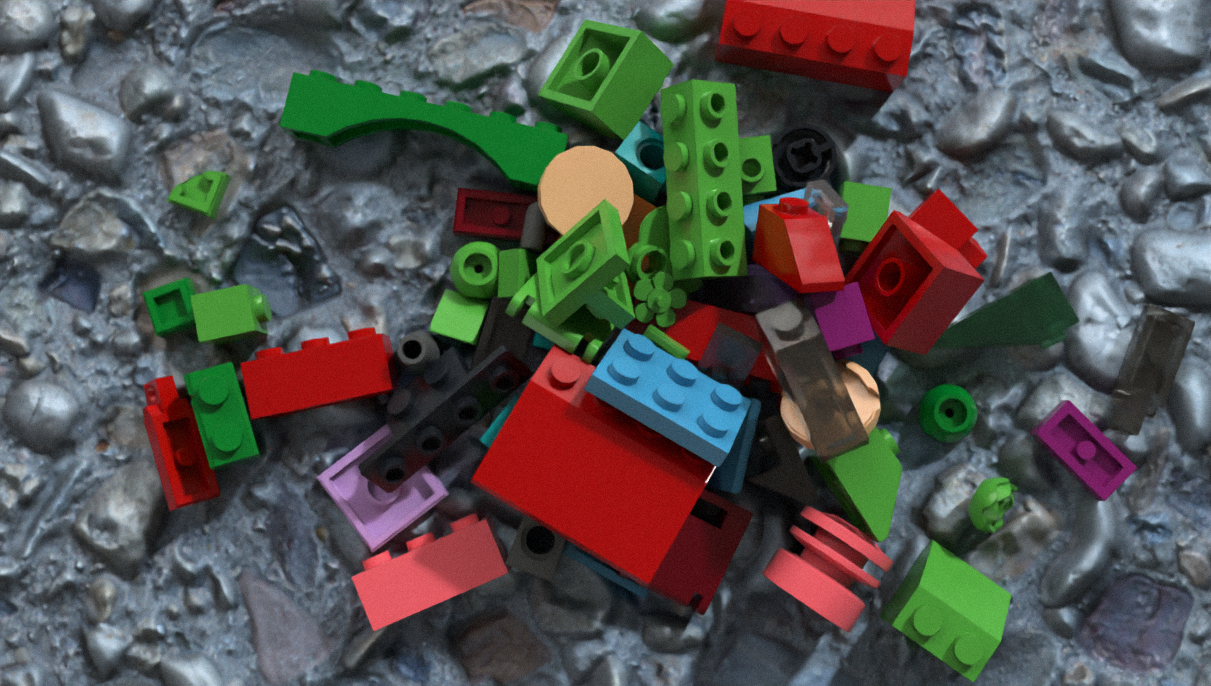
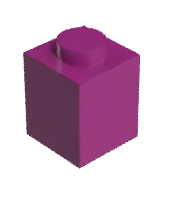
(841, 319)

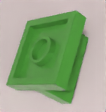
(588, 270)

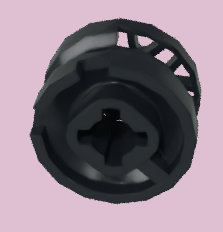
(802, 155)

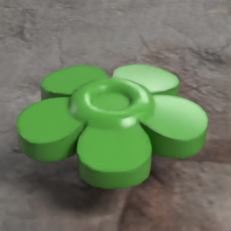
(658, 299)

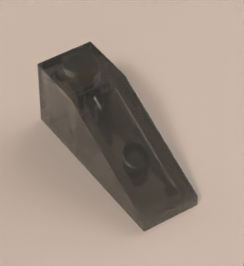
(810, 379)

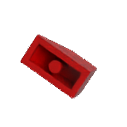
(797, 246)

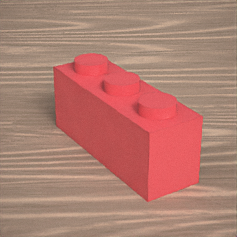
(430, 571)

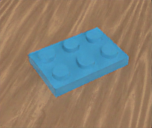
(669, 396)

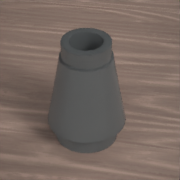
(431, 350)

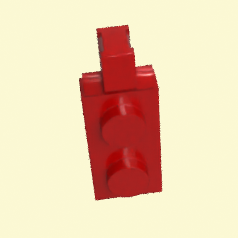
(177, 446)

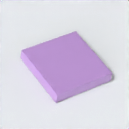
(368, 508)

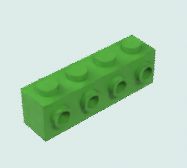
(700, 178)

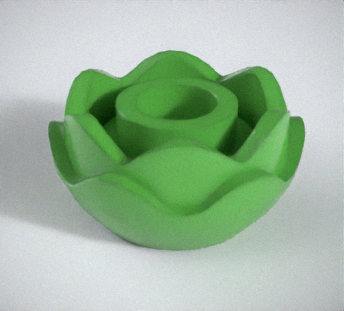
(463, 272)
(990, 504)

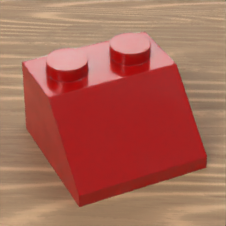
(912, 284)

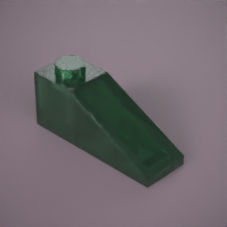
(1020, 318)

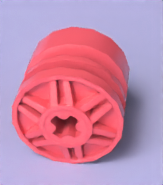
(828, 567)

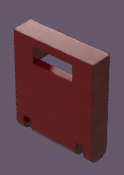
(700, 556)

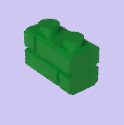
(221, 416)

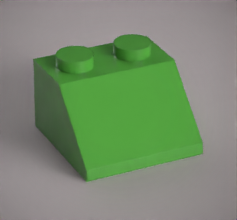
(607, 78)
(865, 483)
(950, 610)

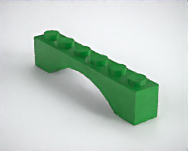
(336, 113)

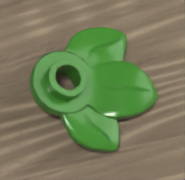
(655, 243)

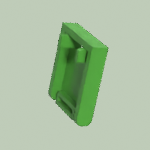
(568, 334)

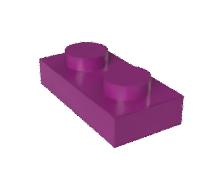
(1083, 450)

